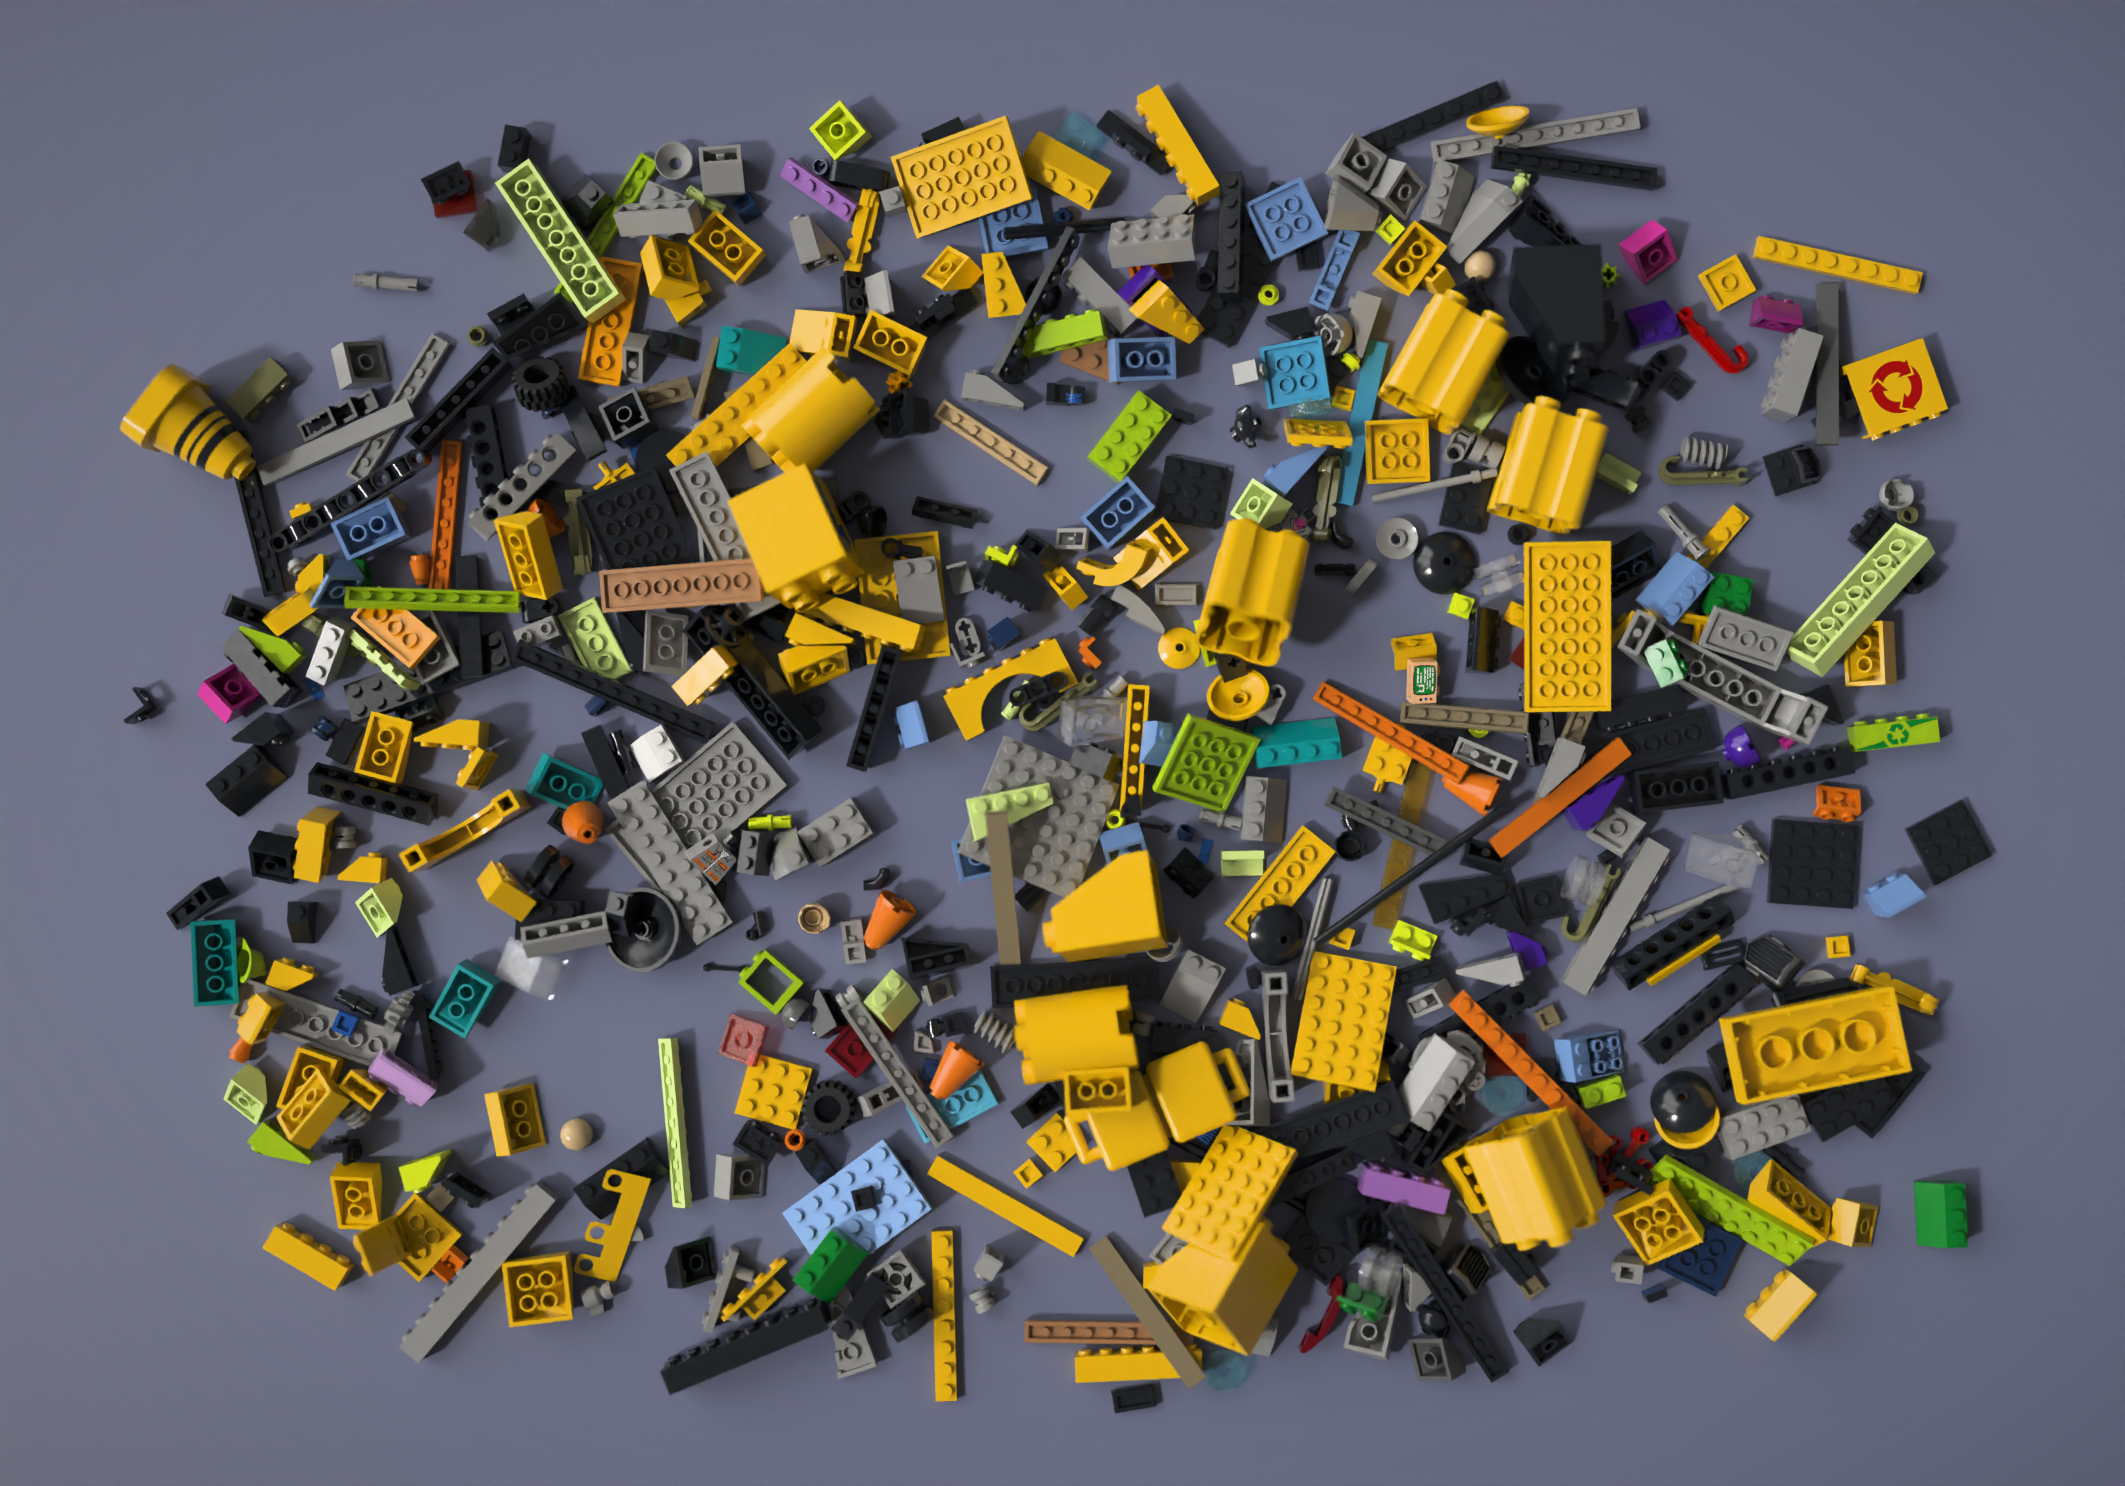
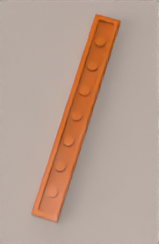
(446, 514)
(1390, 733)
(1559, 797)

